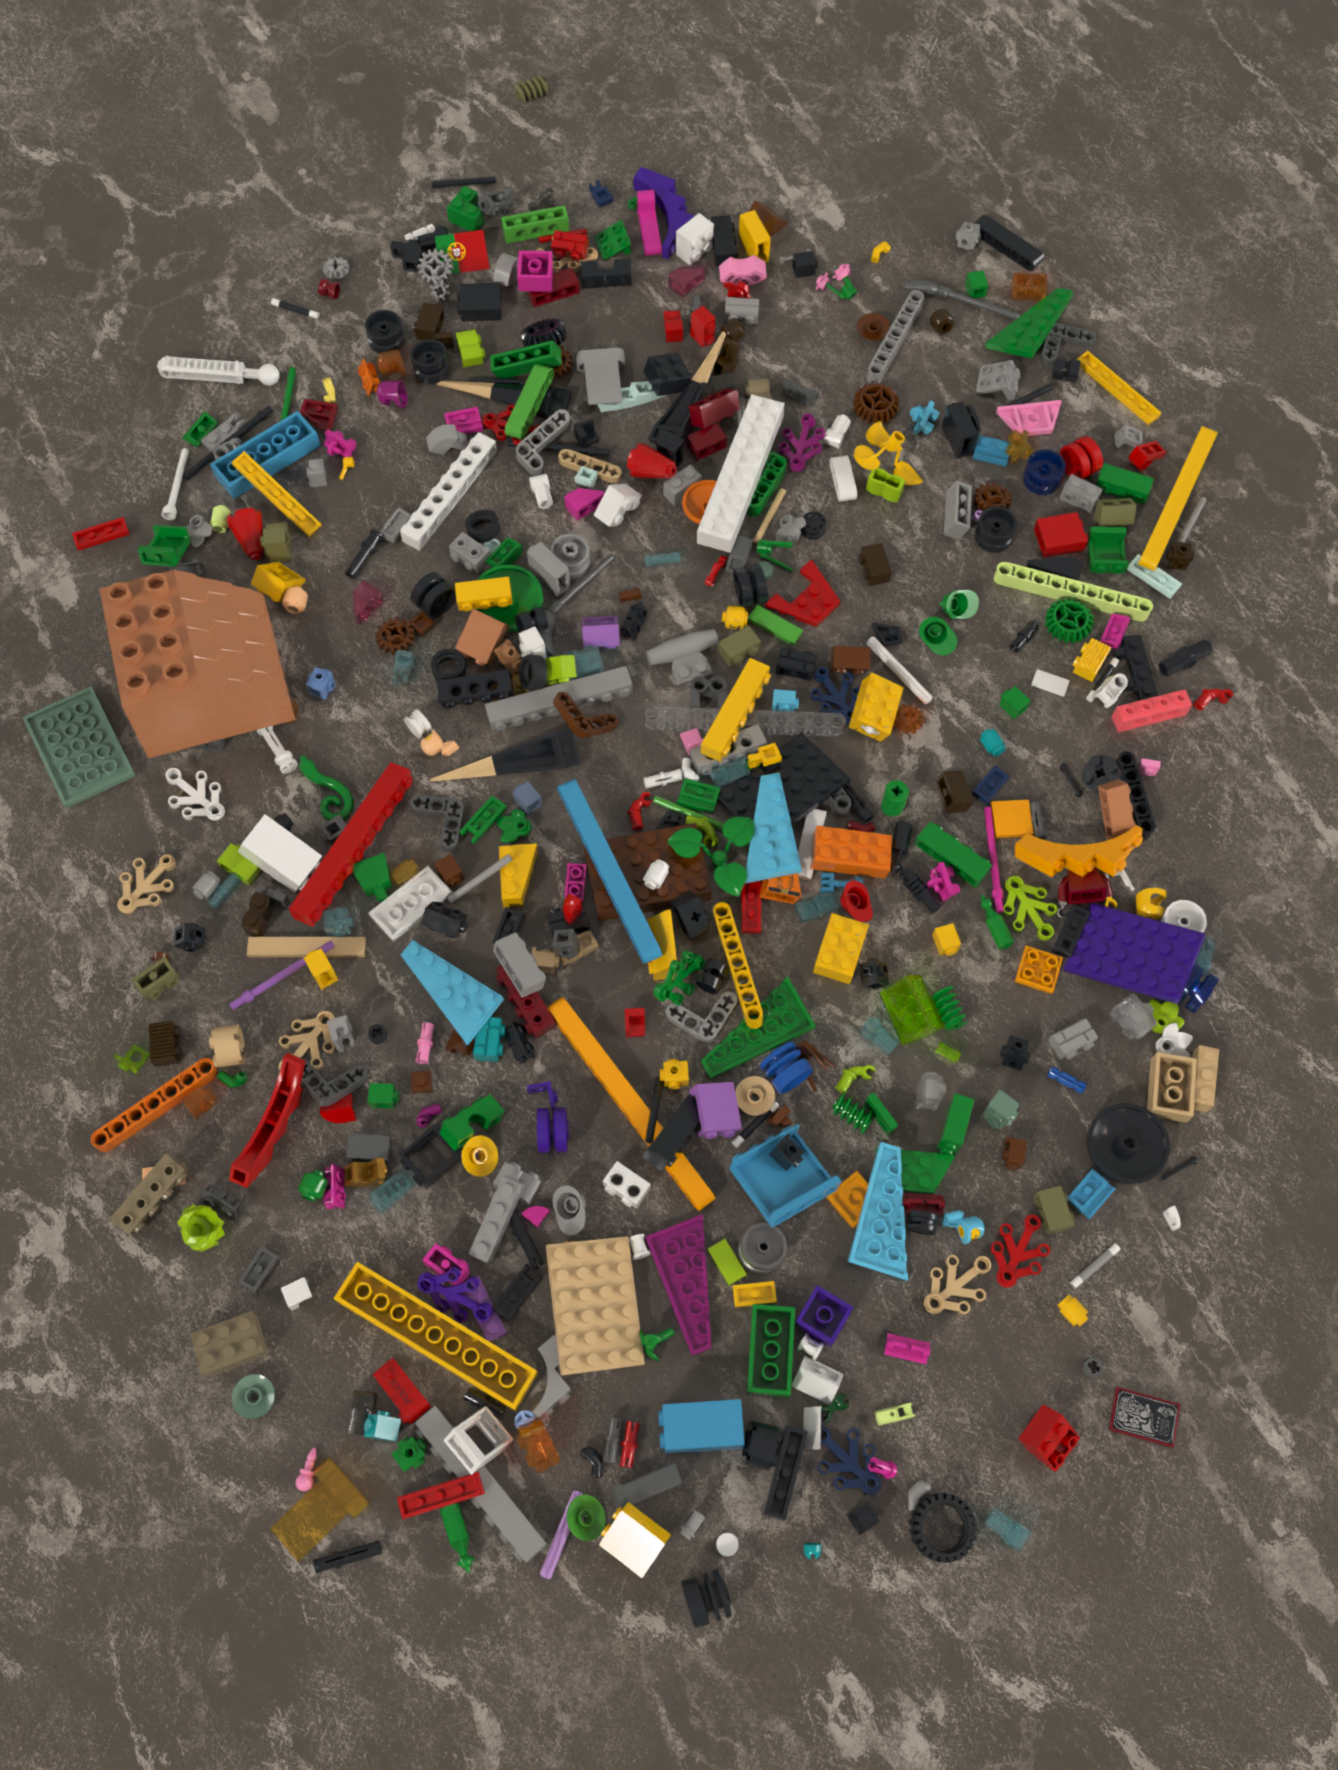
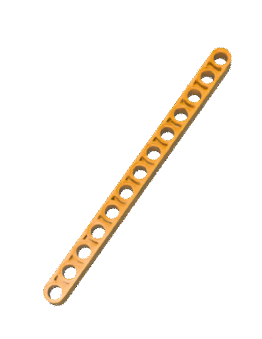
(625, 1097)

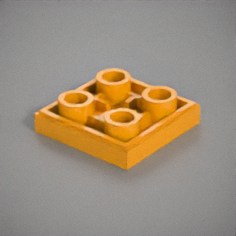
(1038, 969)

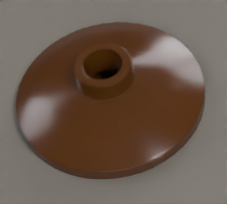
(873, 326)

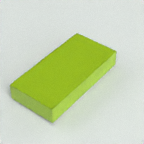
(726, 1262)

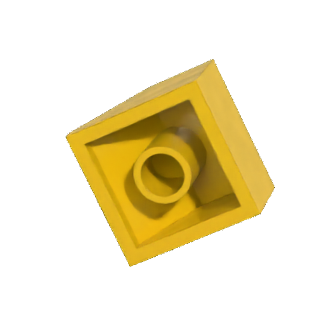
(275, 579)

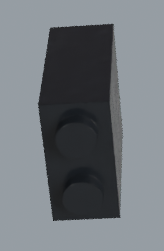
(479, 302)

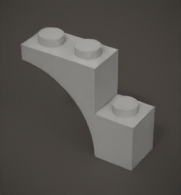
(556, 1390)

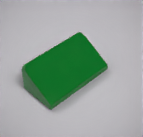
(200, 429)
(506, 553)

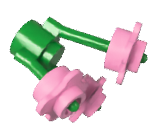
(841, 273)

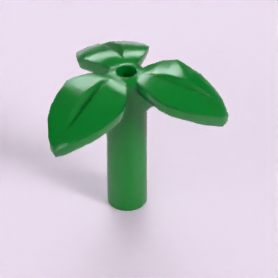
(652, 1340)

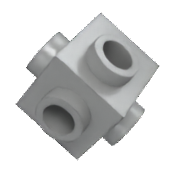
(968, 235)

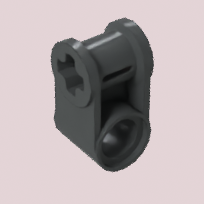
(837, 799)

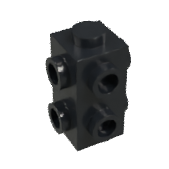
(444, 919)

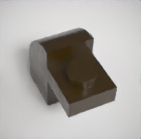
(728, 358)

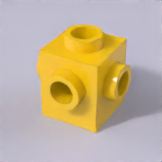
(674, 1074)

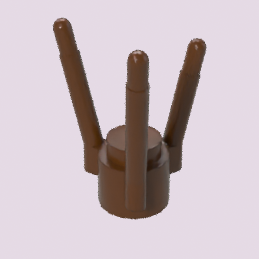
(808, 1052)

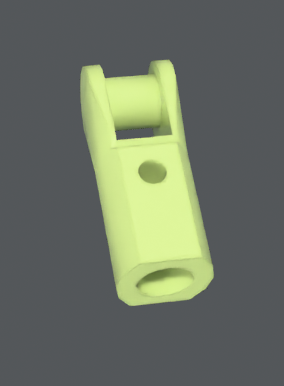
(891, 1414)

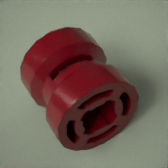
(329, 289)

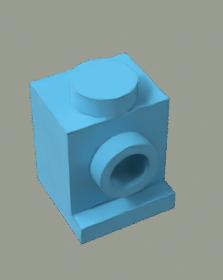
(784, 700)

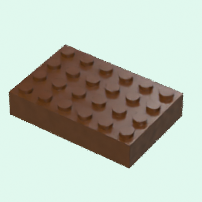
(634, 856)

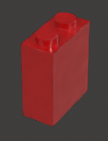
(1060, 534)

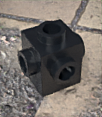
(189, 937)
(874, 974)
(1015, 1053)

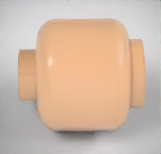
(295, 600)

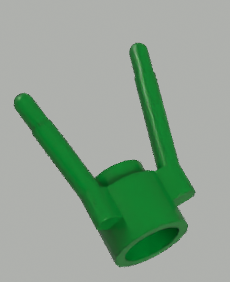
(765, 547)

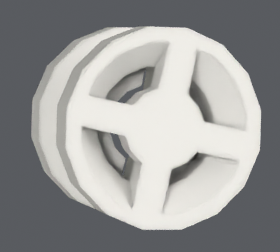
(286, 762)

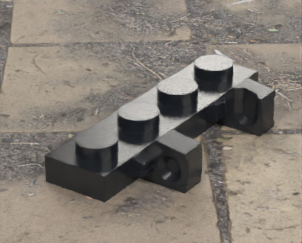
(1141, 676)

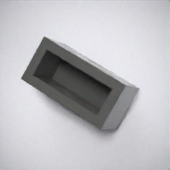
(367, 1147)

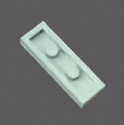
(1157, 579)

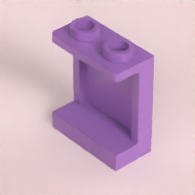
(717, 1109)

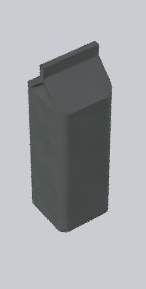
(647, 1486)

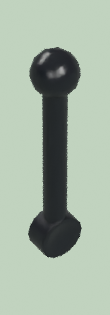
(1063, 767)
(1193, 1160)

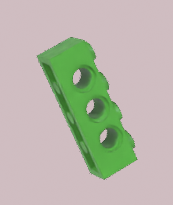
(534, 224)

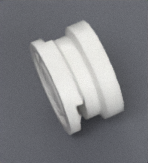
(417, 724)

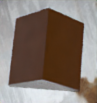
(768, 217)

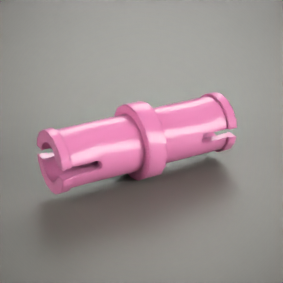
(425, 1043)

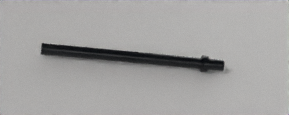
(261, 415)

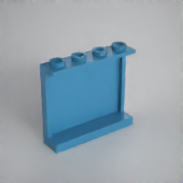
(781, 1192)

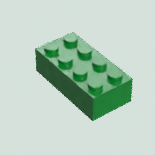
(771, 1351)

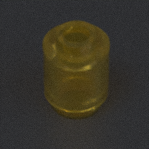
(404, 872)

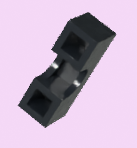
(617, 276)

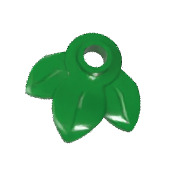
(512, 824)

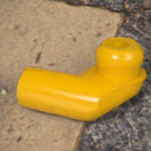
(882, 247)

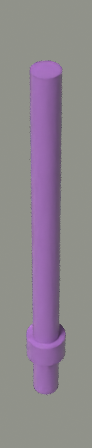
(249, 995)

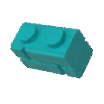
(488, 1040)

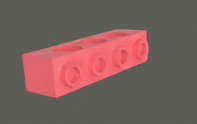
(1151, 710)

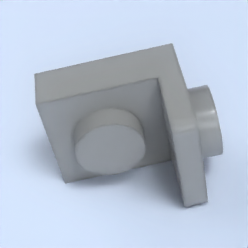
(1128, 436)

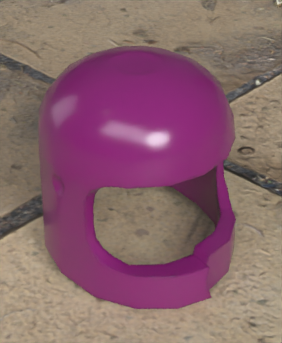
(392, 390)

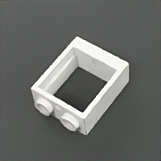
(467, 1450)

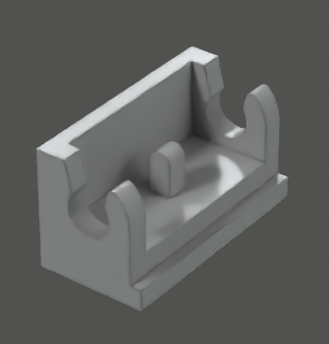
(340, 1030)

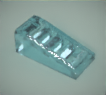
(384, 1206)

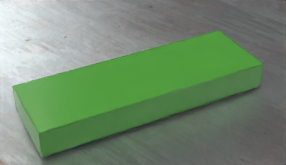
(775, 625)

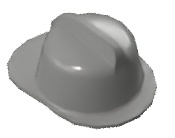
(569, 1209)

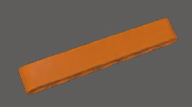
(144, 1106)

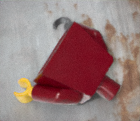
(1085, 889)

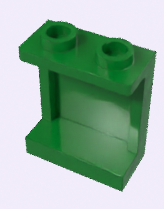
(166, 546)
(1107, 550)

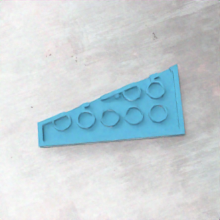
(773, 843)
(457, 994)
(881, 1223)

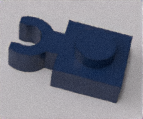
(600, 195)

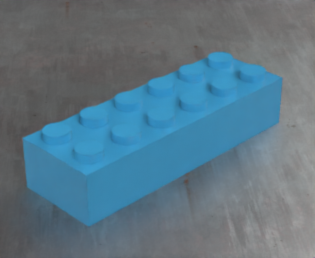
(270, 449)

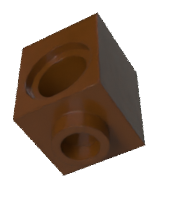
(449, 871)

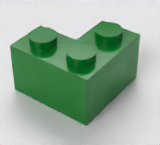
(465, 210)

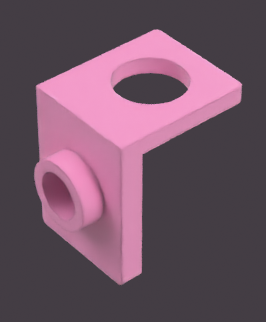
(691, 739)

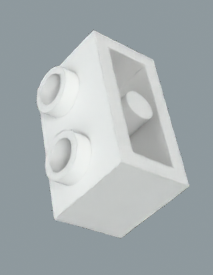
(531, 643)

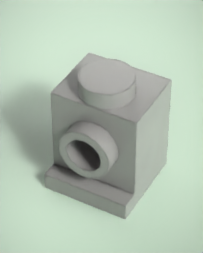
(317, 473)

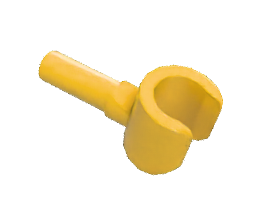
(347, 462)

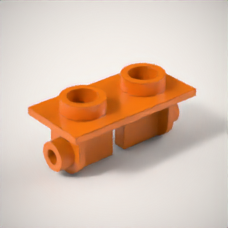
(369, 377)

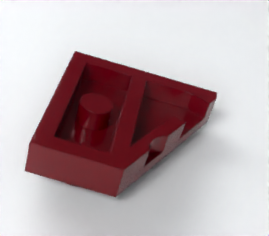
(319, 413)

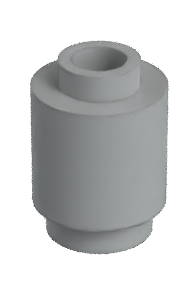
(206, 885)

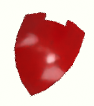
(572, 908)
(339, 1111)

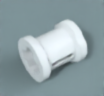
(638, 1247)
(810, 1346)

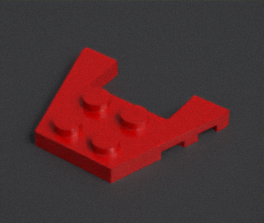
(813, 603)

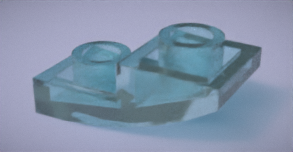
(817, 907)

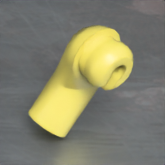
(330, 391)

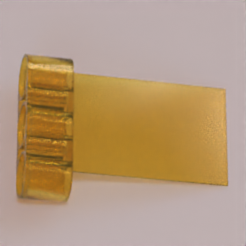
(319, 1510)

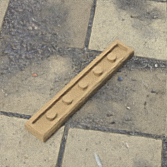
(303, 945)

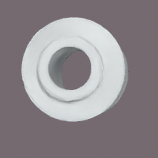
(656, 874)

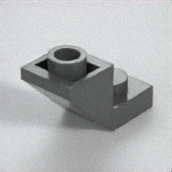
(739, 553)

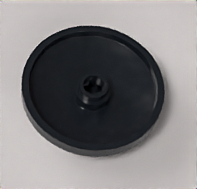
(1128, 1144)

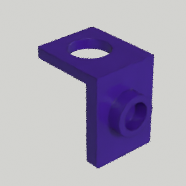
(544, 1087)

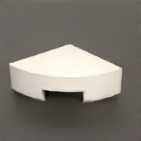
(1172, 1218)

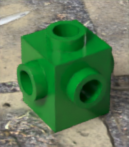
(402, 1454)

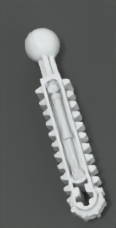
(215, 370)

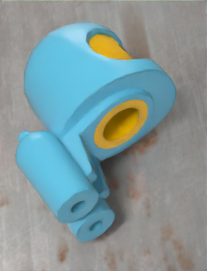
(968, 1228)

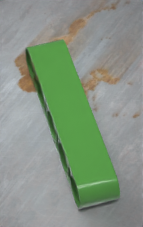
(529, 401)

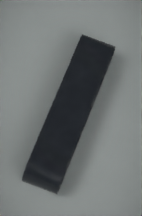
(1009, 243)
(1136, 786)

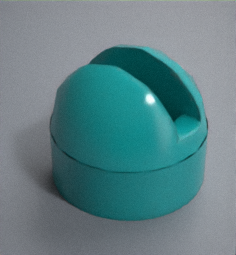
(812, 1548)

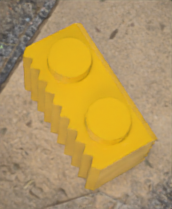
(1091, 660)

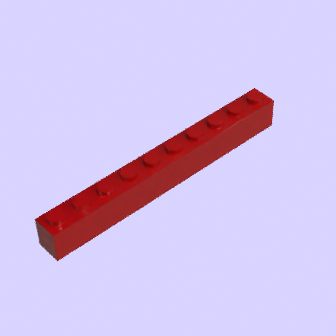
(351, 844)

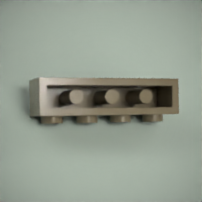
(149, 1193)

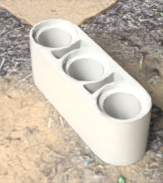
(843, 478)

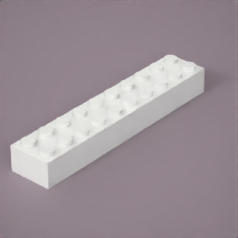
(740, 473)

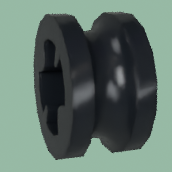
(377, 1040)

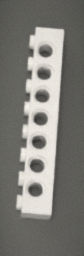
(457, 482)

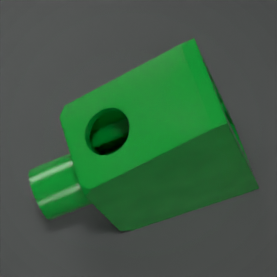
(373, 876)

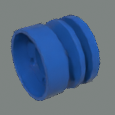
(784, 1065)

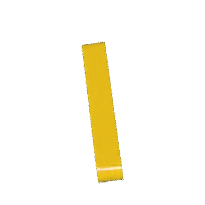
(738, 973)

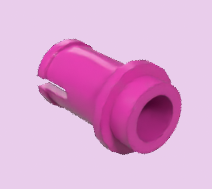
(887, 1469)

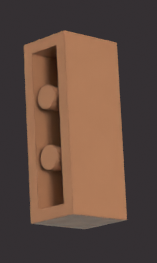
(1116, 808)

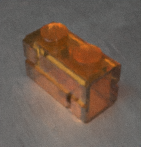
(538, 1445)

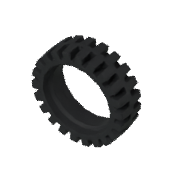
(917, 1533)

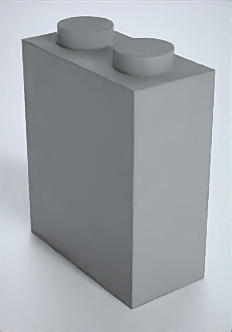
(548, 569)

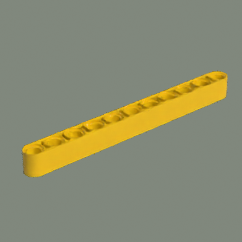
(1177, 498)

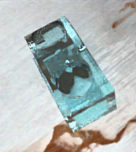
(402, 668)

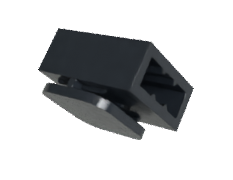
(961, 428)

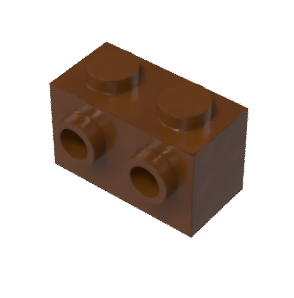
(850, 659)

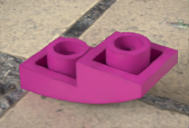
(576, 880)

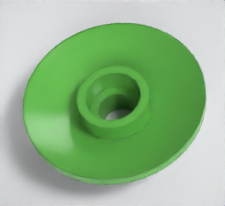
(593, 1516)

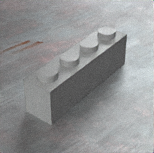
(497, 1218)

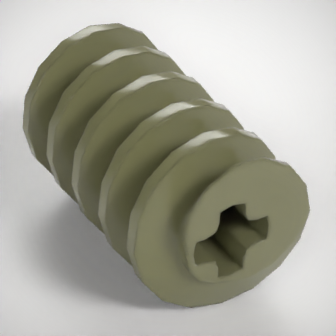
(531, 87)

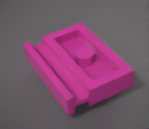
(465, 420)

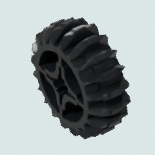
(543, 332)

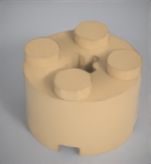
(228, 1045)

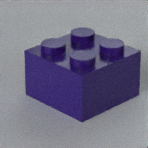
(823, 1316)

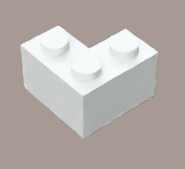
(615, 502)

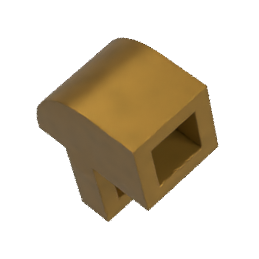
(365, 1174)

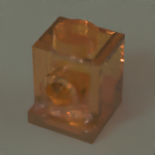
(199, 1101)

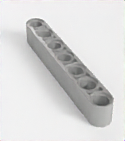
(895, 337)

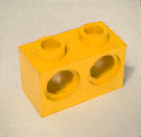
(320, 968)

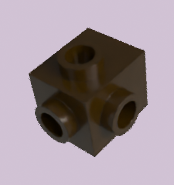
(1179, 556)

